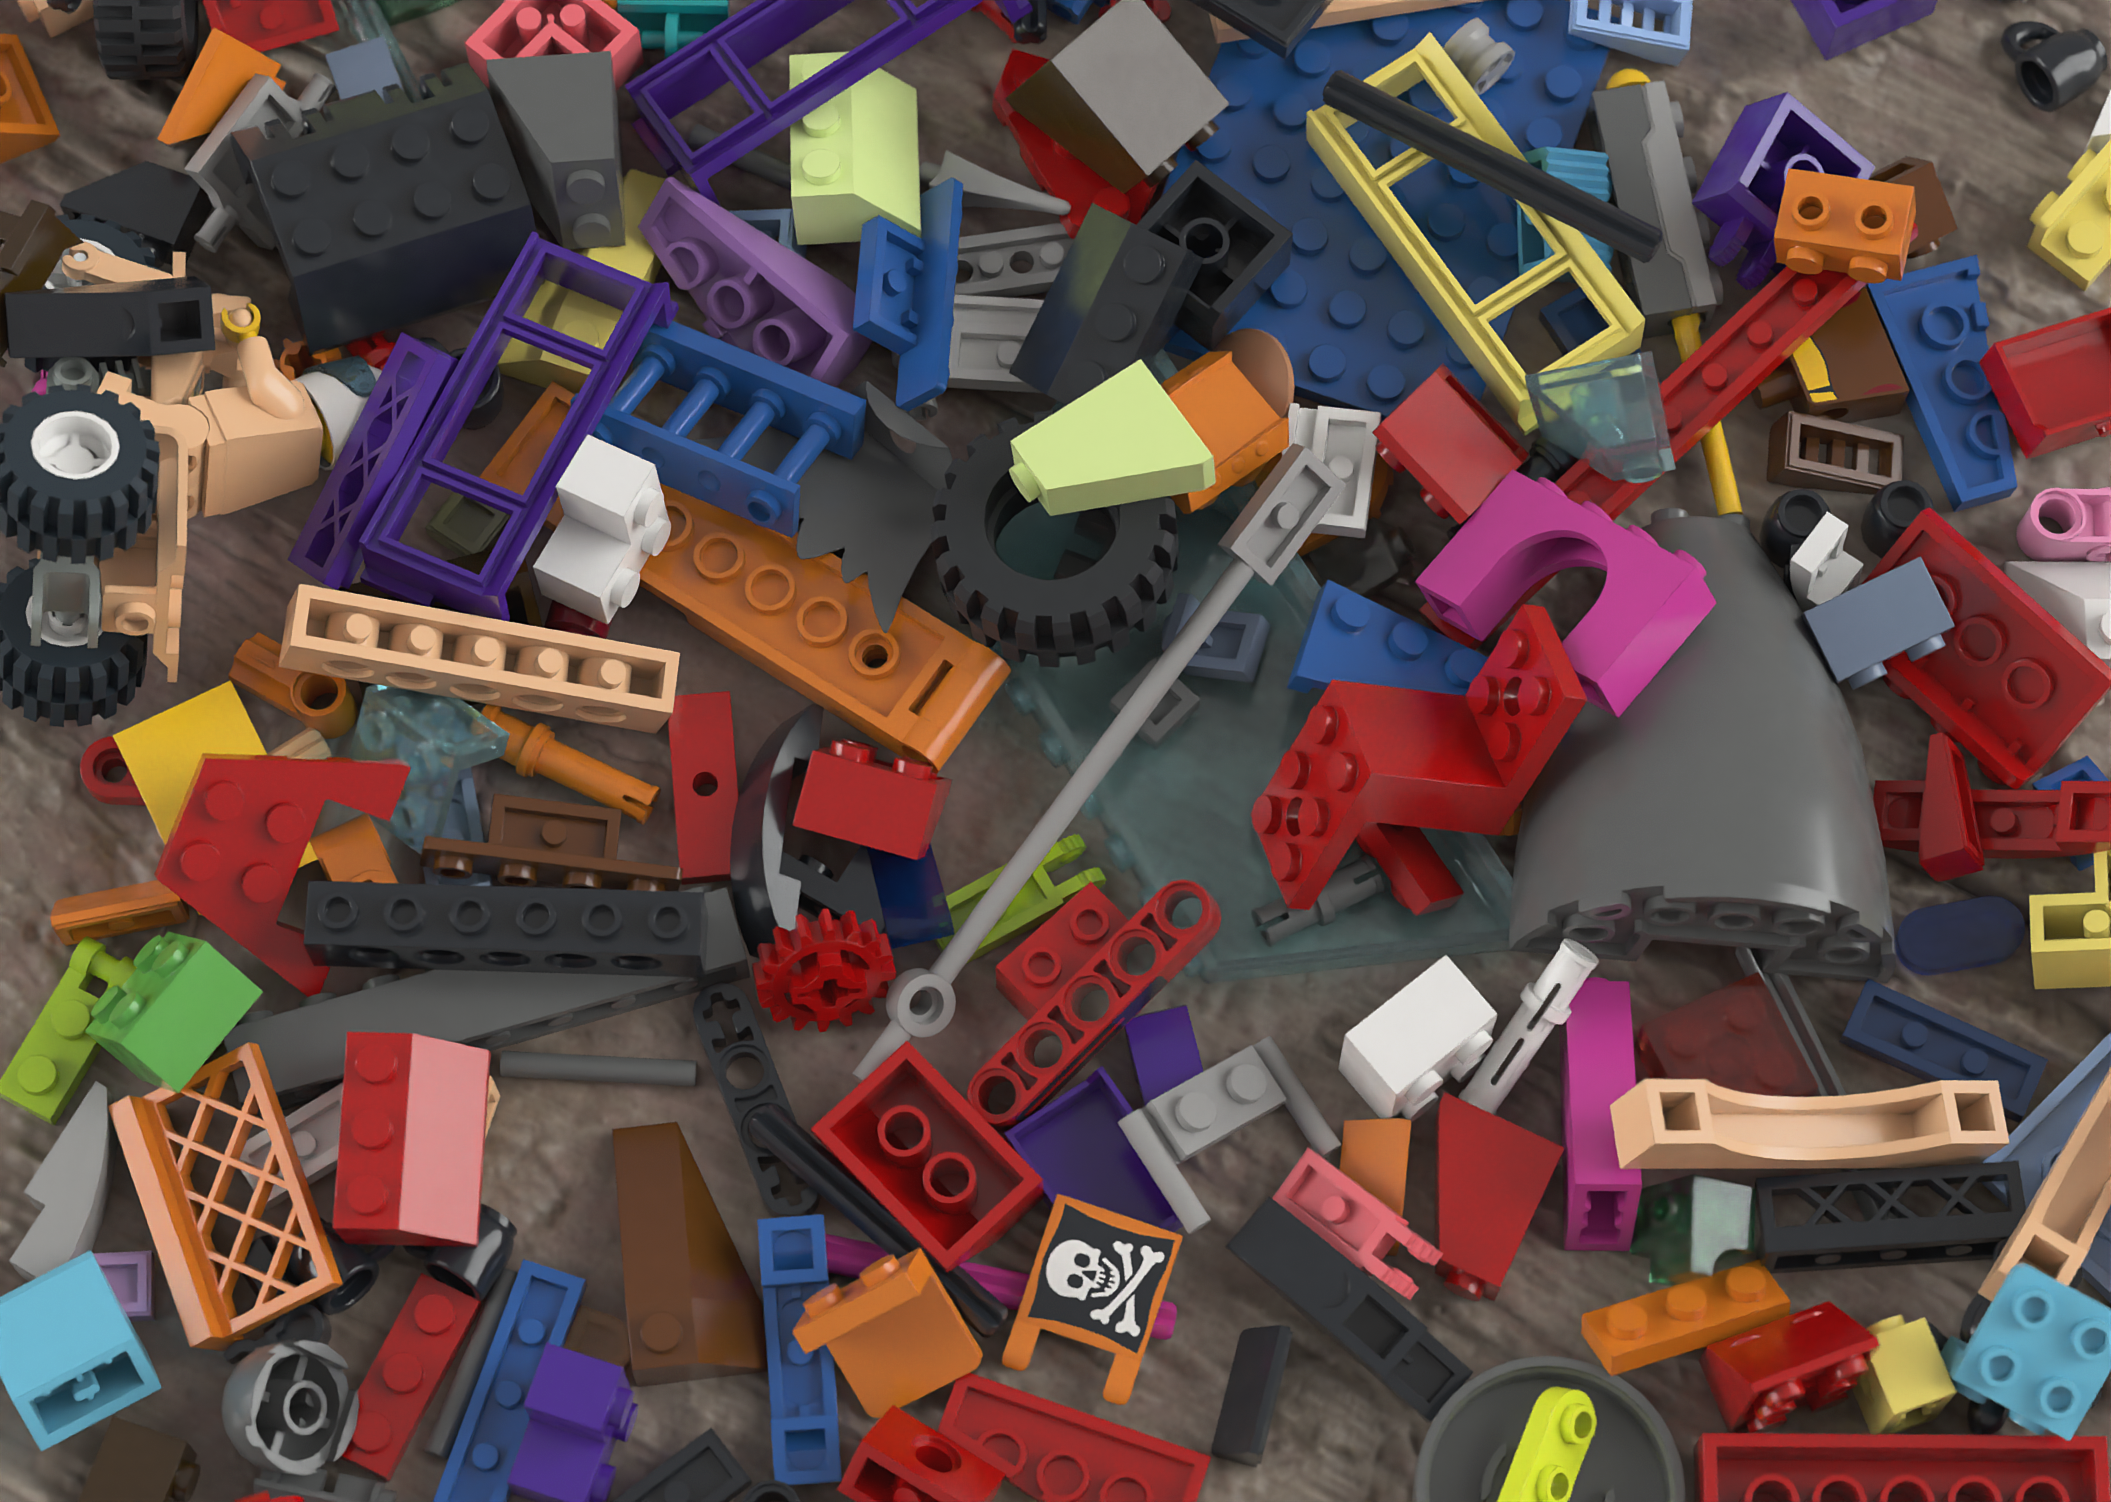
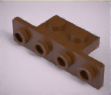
(551, 844)

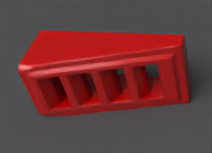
(1949, 825)

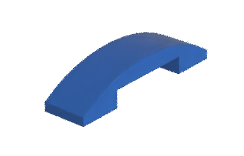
(799, 1383)

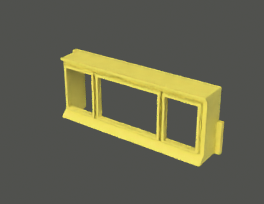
(1424, 267)

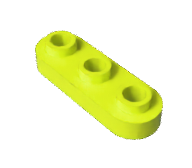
(1551, 1448)

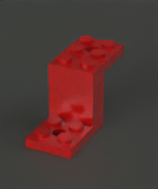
(1417, 756)

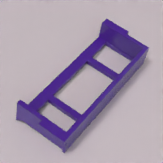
(747, 39)
(427, 579)

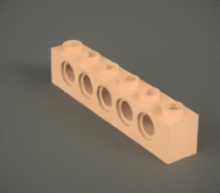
(478, 659)

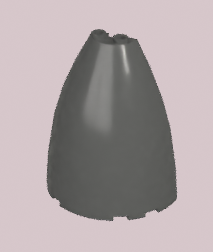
(1718, 797)

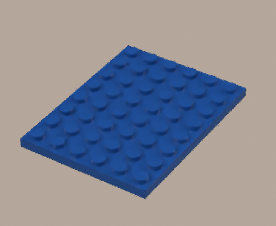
(1344, 303)

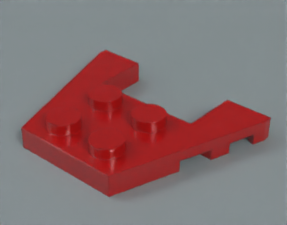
(247, 834)

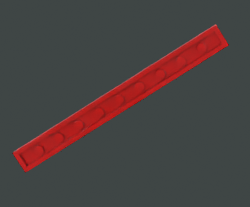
(1708, 389)

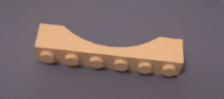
(1720, 1128)
(2068, 1204)

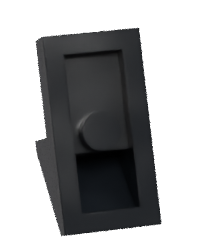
(852, 892)

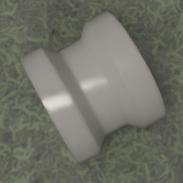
(1478, 55)

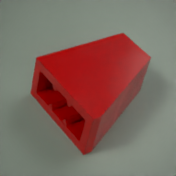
(1485, 1194)

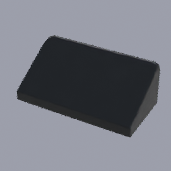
(1251, 1394)

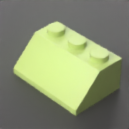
(854, 157)

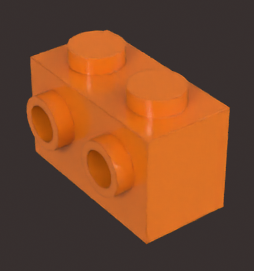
(1844, 226)

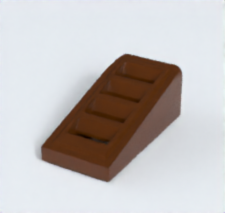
(1806, 472)

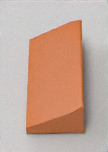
(117, 912)
(1377, 1158)

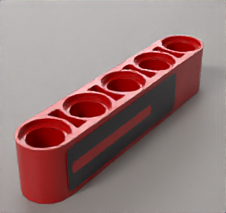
(1126, 996)

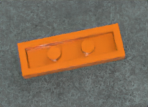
(1684, 1317)

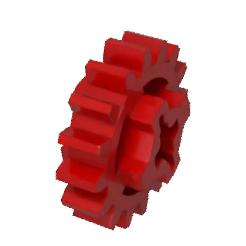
(823, 970)

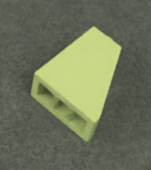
(1111, 449)

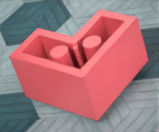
(556, 28)

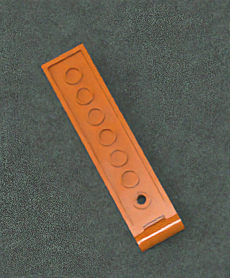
(795, 613)

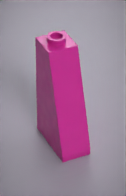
(1594, 1073)

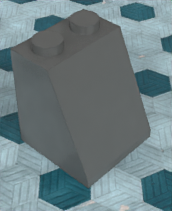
(565, 142)

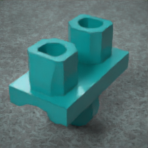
(673, 22)

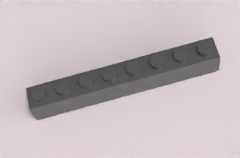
(471, 1008)

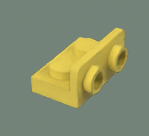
(2076, 227)

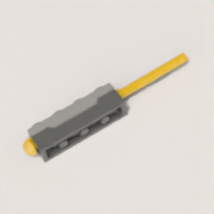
(1655, 183)

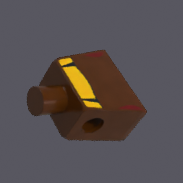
(1840, 370)

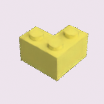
(2073, 934)

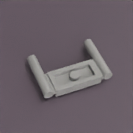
(1213, 1108)

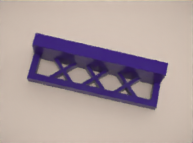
(370, 460)

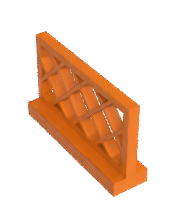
(184, 1230)

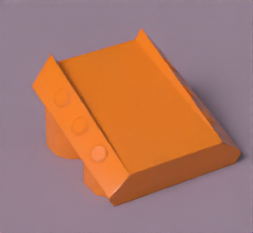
(1229, 420)

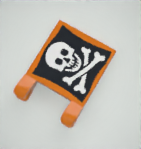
(1098, 1284)

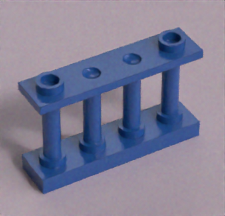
(747, 385)

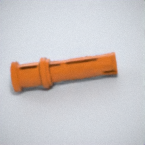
(536, 751)

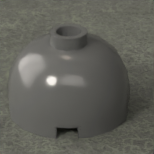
(290, 1407)

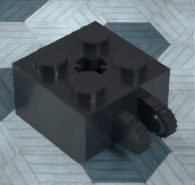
(1244, 248)

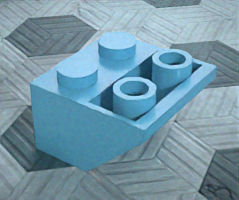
(70, 1352)

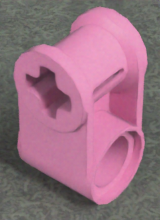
(2084, 522)

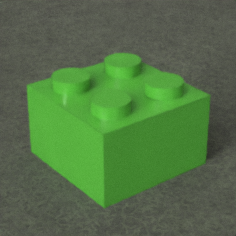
(172, 1010)

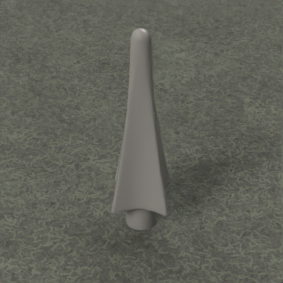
(988, 189)

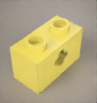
(1904, 1378)

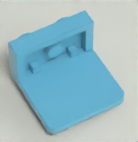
(2035, 1352)

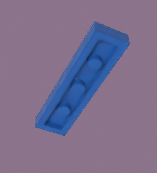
(495, 1422)

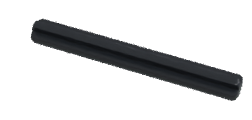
(856, 1203)

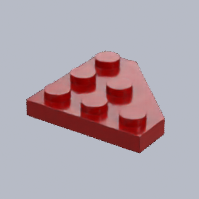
(1055, 166)

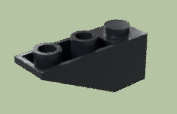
(111, 319)

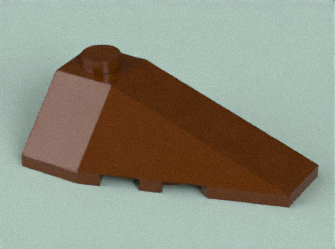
(683, 1279)

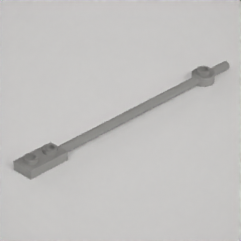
(1261, 547)

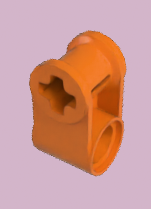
(353, 853)

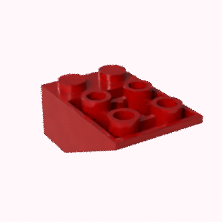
(1787, 1365)

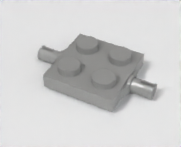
(216, 166)

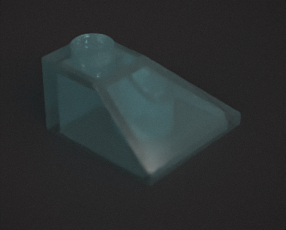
(1607, 415)

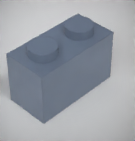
(1879, 622)

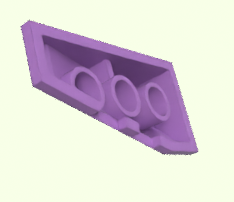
(754, 287)

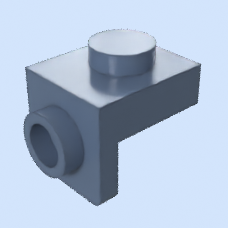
(1230, 649)

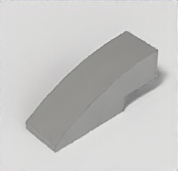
(71, 1189)

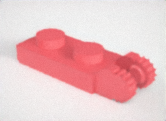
(1352, 1220)

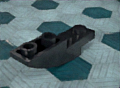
(1349, 1308)

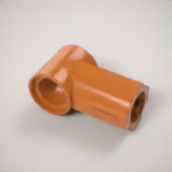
(291, 690)

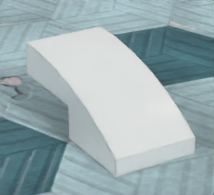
(1821, 567)

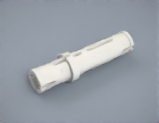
(1570, 969)

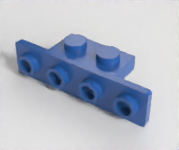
(910, 290)

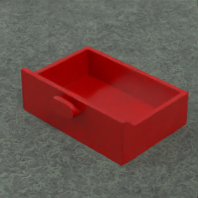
(2054, 383)

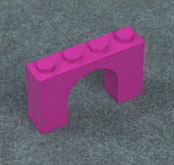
(1534, 530)

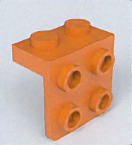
(891, 1332)

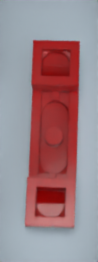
(2008, 821)

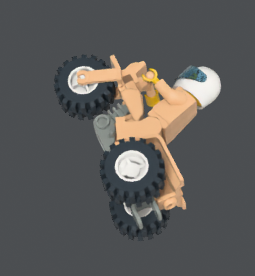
(118, 466)

